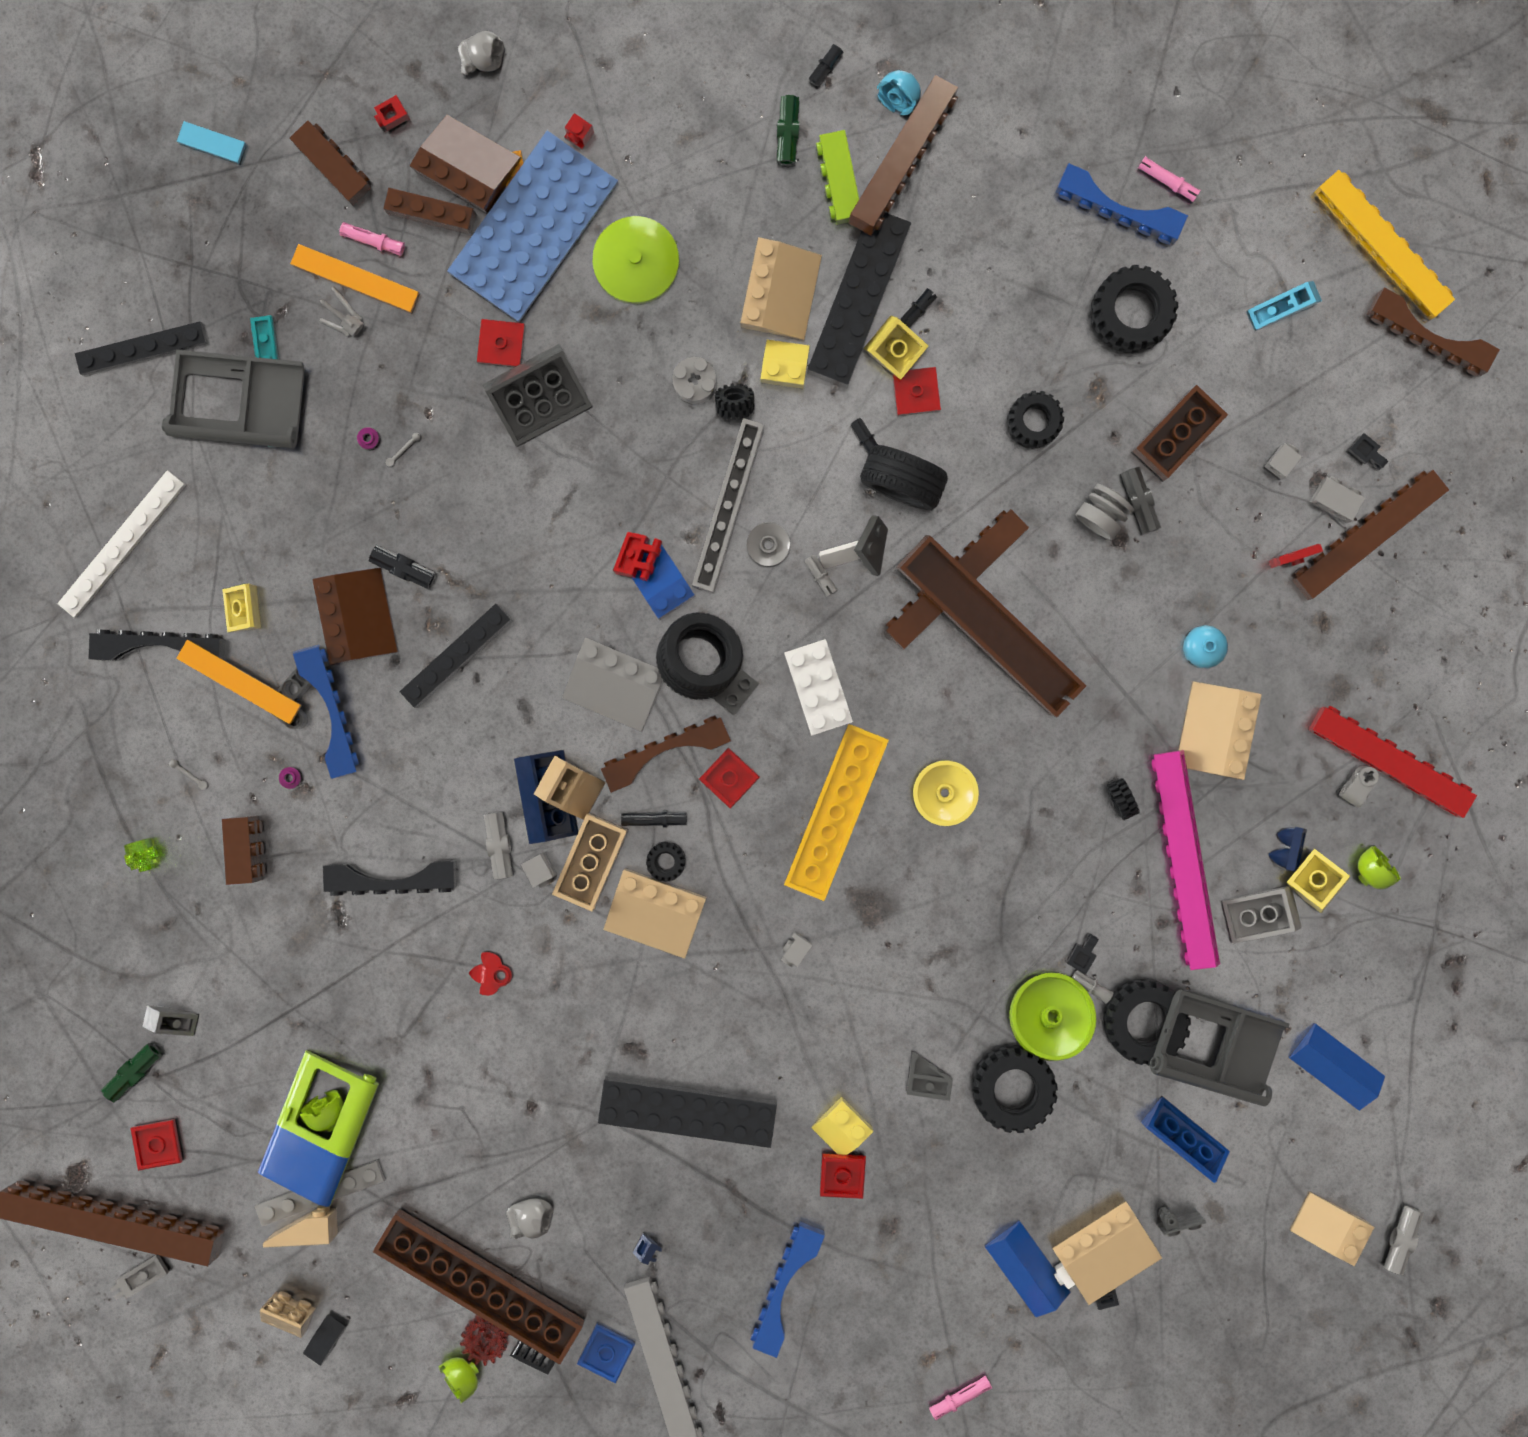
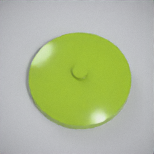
(635, 260)
(1052, 1016)

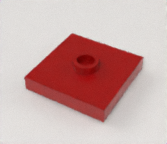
(500, 343)
(917, 392)
(1296, 557)
(729, 778)
(156, 1144)
(842, 1176)

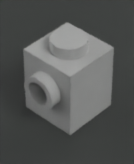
(1283, 460)

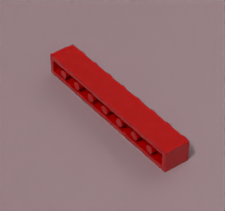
(1392, 762)

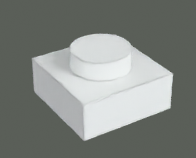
(1062, 1276)

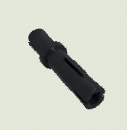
(659, 819)

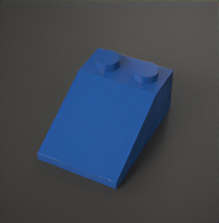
(666, 587)

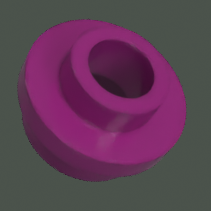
(374, 438)
(296, 777)

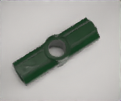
(788, 130)
(131, 1073)

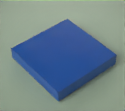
(606, 1353)

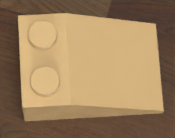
(1332, 1228)
(311, 1229)

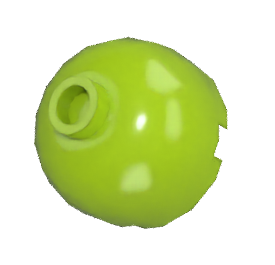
(1376, 869)
(322, 1113)
(460, 1377)

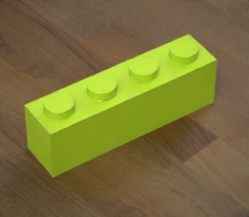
(839, 173)

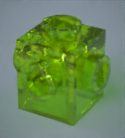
(141, 855)

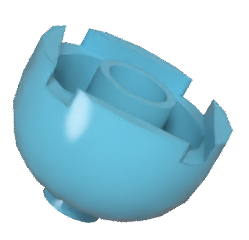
(899, 91)
(1205, 646)

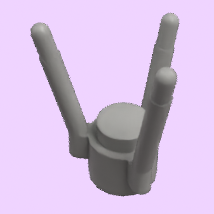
(350, 324)

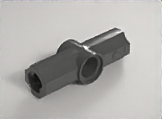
(1141, 499)

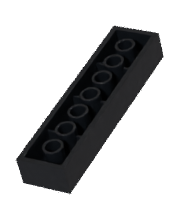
(858, 301)
(687, 1111)

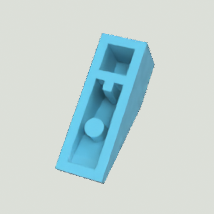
(1285, 305)

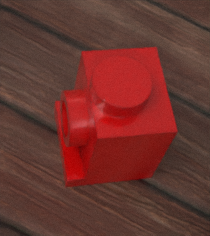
(388, 107)
(578, 131)

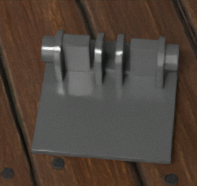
(736, 692)
(1172, 1225)

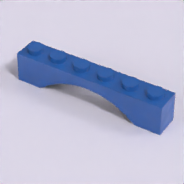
(1080, 187)
(312, 667)
(804, 1247)

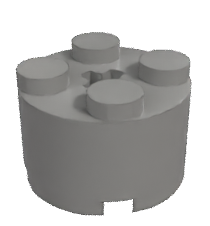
(696, 368)

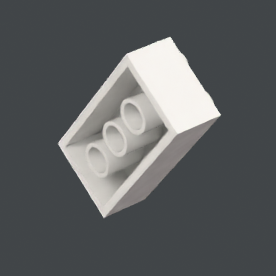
(818, 687)

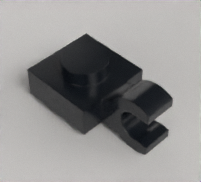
(1366, 449)
(1082, 957)

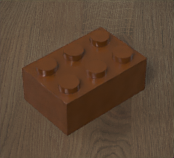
(243, 850)

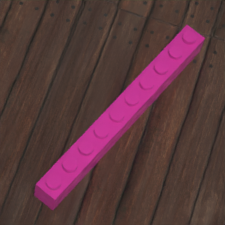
(1186, 860)

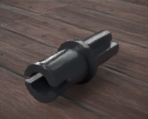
(826, 65)
(918, 307)
(863, 434)

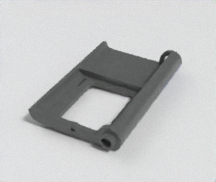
(268, 399)
(1243, 1055)

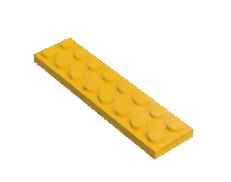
(836, 812)

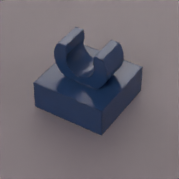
(645, 1249)

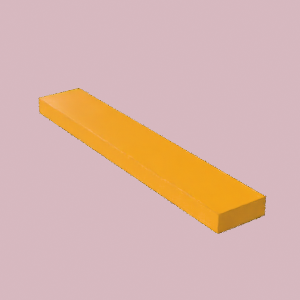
(354, 278)
(239, 681)

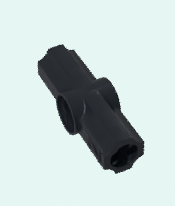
(402, 566)

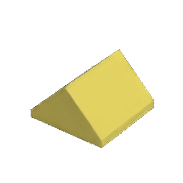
(241, 608)

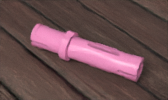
(1171, 180)
(364, 236)
(965, 1395)

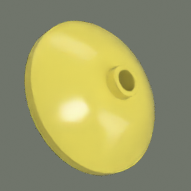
(961, 798)

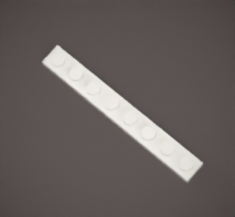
(121, 544)

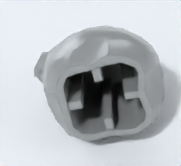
(481, 52)
(529, 1218)

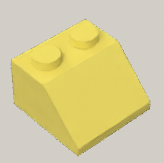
(895, 347)
(784, 364)
(1318, 881)
(843, 1128)

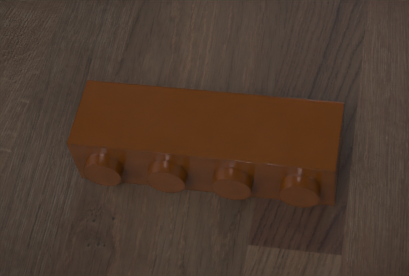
(330, 163)
(430, 211)

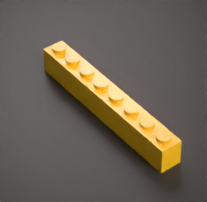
(1385, 245)

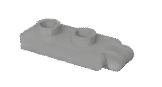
(140, 1277)

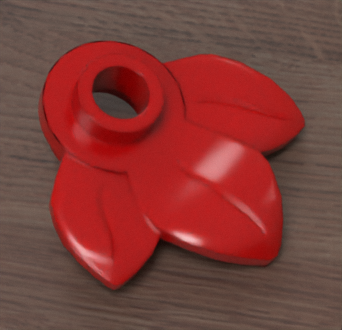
(488, 974)

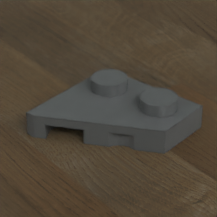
(872, 545)
(928, 1080)

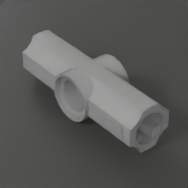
(498, 845)
(1403, 1240)

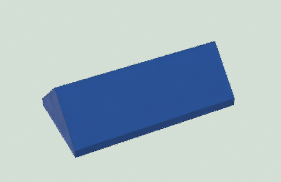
(1338, 1068)
(1186, 1138)
(1028, 1270)

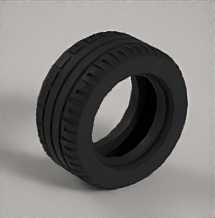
(904, 477)
(719, 635)

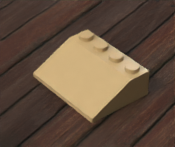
(780, 289)
(1219, 729)
(654, 913)
(1107, 1253)

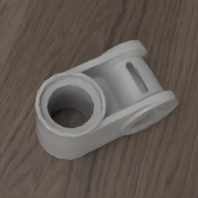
(1357, 787)

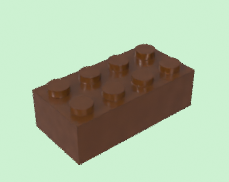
(1180, 433)

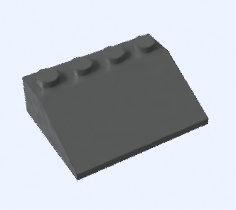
(537, 395)

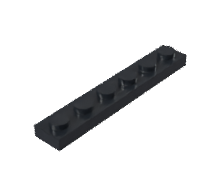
(140, 348)

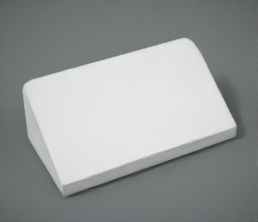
(838, 555)

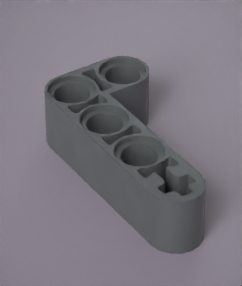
(303, 685)

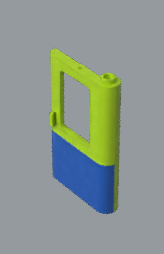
(304, 1159)

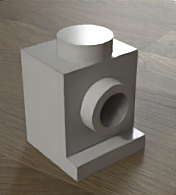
(795, 950)

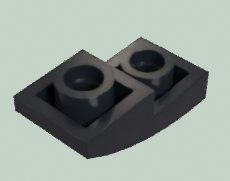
(324, 1340)

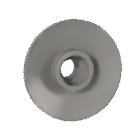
(762, 534)

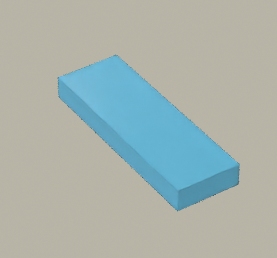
(211, 142)

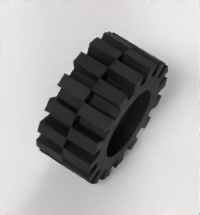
(734, 401)
(1123, 799)
(656, 871)

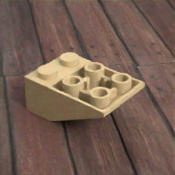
(569, 788)
(287, 1313)

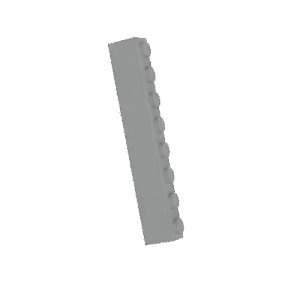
(728, 505)
(662, 1358)

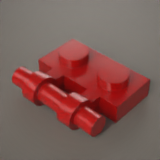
(632, 553)

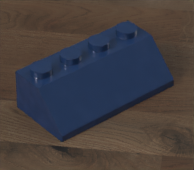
(542, 819)

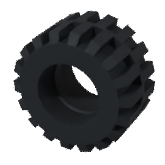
(1048, 406)

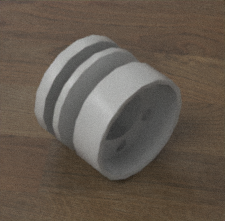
(1106, 508)

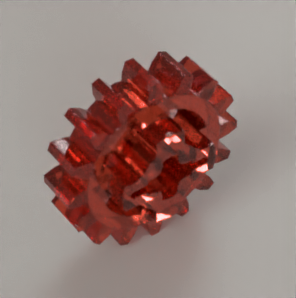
(475, 1341)

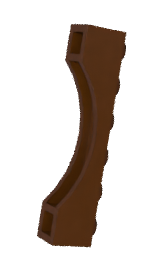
(1393, 311)
(624, 772)

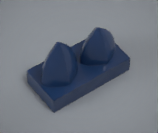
(1290, 857)

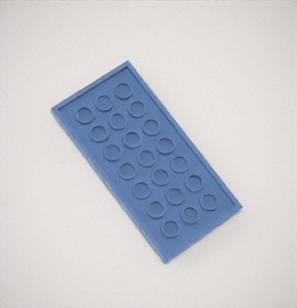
(532, 226)

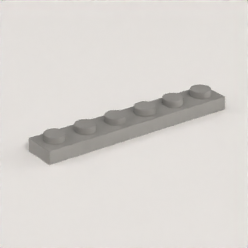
(292, 1203)

